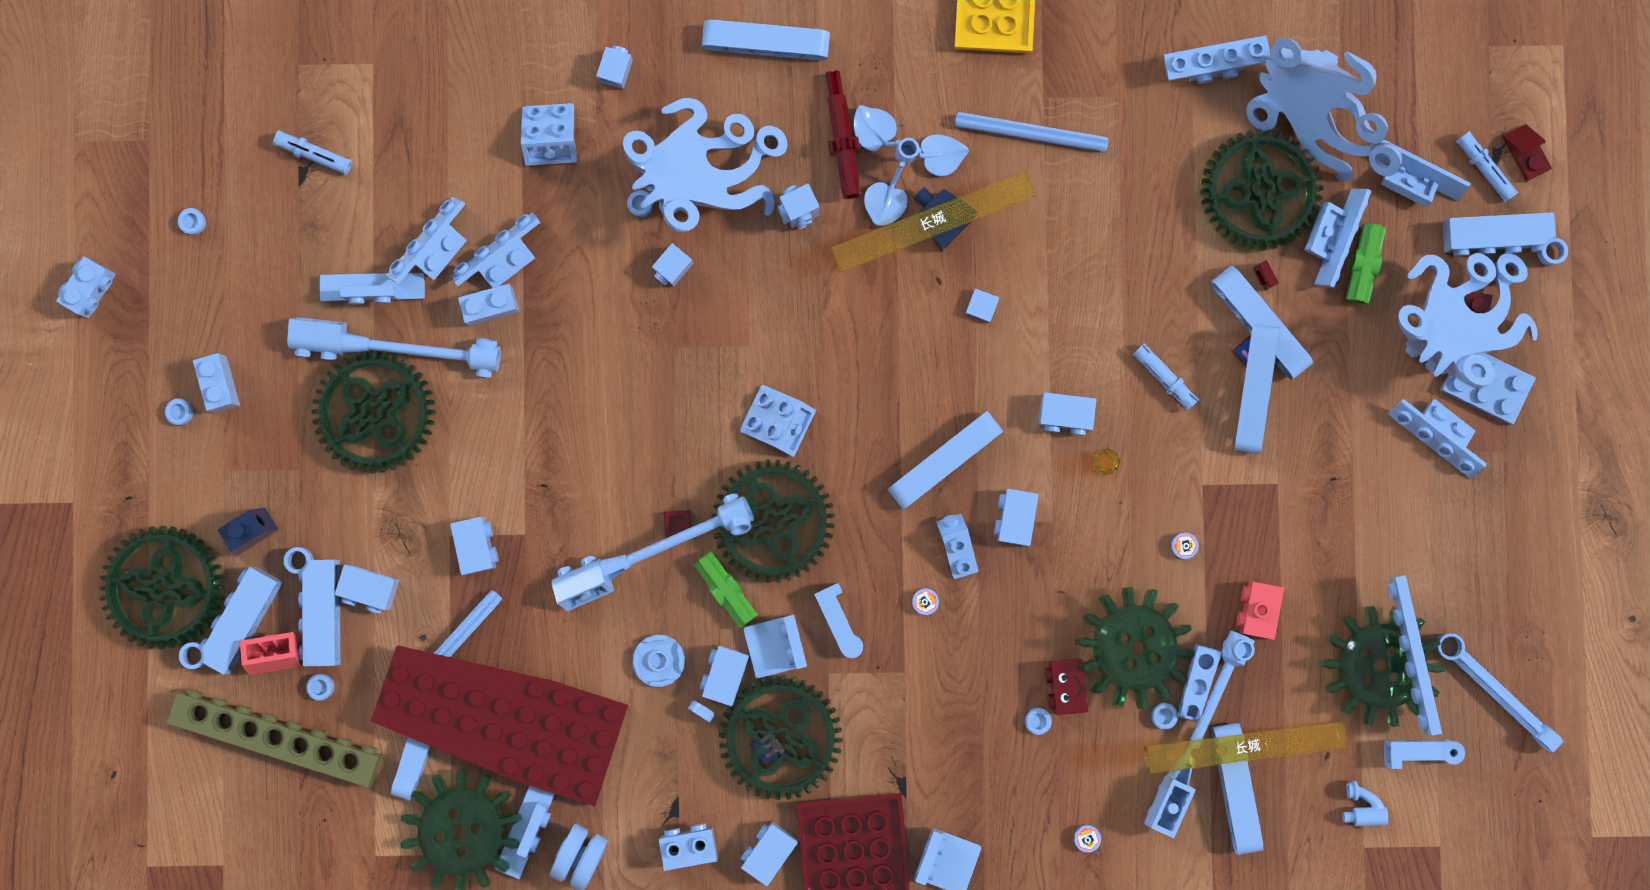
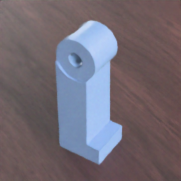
(849, 644)
(1199, 681)
(1411, 750)
(410, 769)

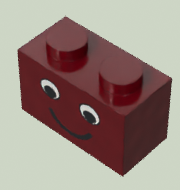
(1067, 687)

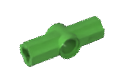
(1365, 263)
(725, 589)

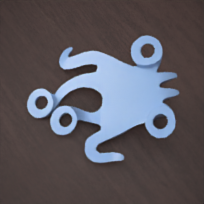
(1306, 89)
(682, 176)
(1453, 333)

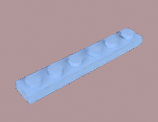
(1416, 665)

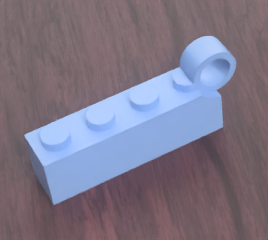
(1503, 233)
(319, 609)
(237, 623)

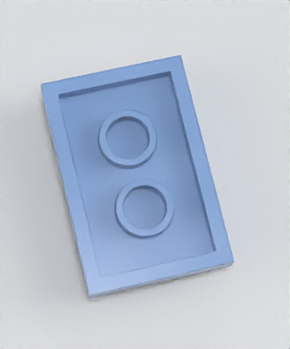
(1500, 398)

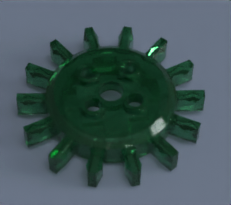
(1112, 655)
(1353, 667)
(472, 808)

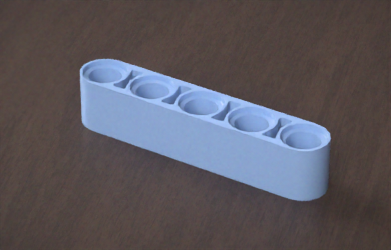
(765, 40)
(1252, 310)
(1257, 388)
(945, 460)
(1239, 799)

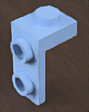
(957, 545)

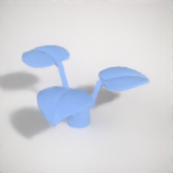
(940, 153)

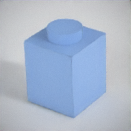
(614, 67)
(672, 266)

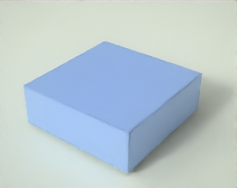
(982, 305)

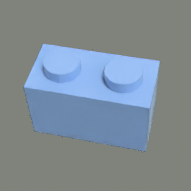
(489, 305)
(216, 383)
(1067, 413)
(1016, 517)
(474, 545)
(367, 588)
(725, 675)
(769, 852)

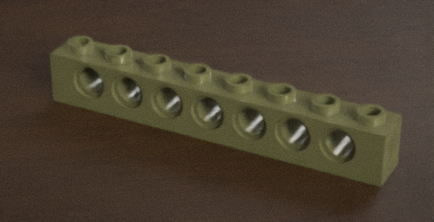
(185, 716)

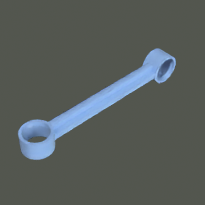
(1540, 732)

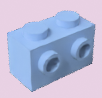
(798, 206)
(85, 287)
(689, 851)

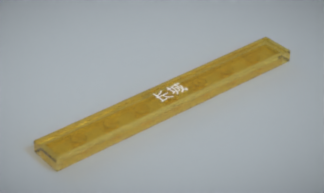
(933, 222)
(1245, 747)

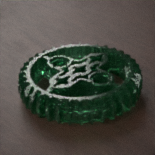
(1264, 178)
(363, 418)
(817, 500)
(156, 566)
(759, 770)

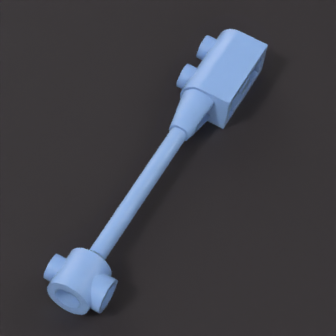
(332, 339)
(594, 578)
(1174, 791)

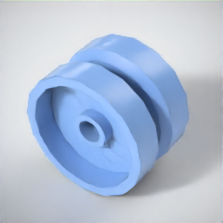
(576, 856)

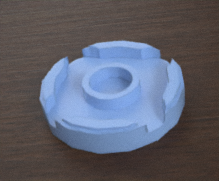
(658, 660)

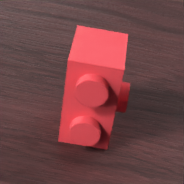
(1260, 610)
(270, 653)

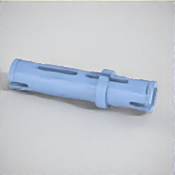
(285, 140)
(1487, 167)
(1165, 376)

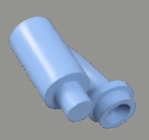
(1365, 816)

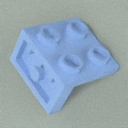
(548, 134)
(778, 420)
(775, 646)
(947, 861)

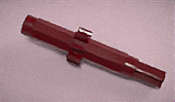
(843, 145)

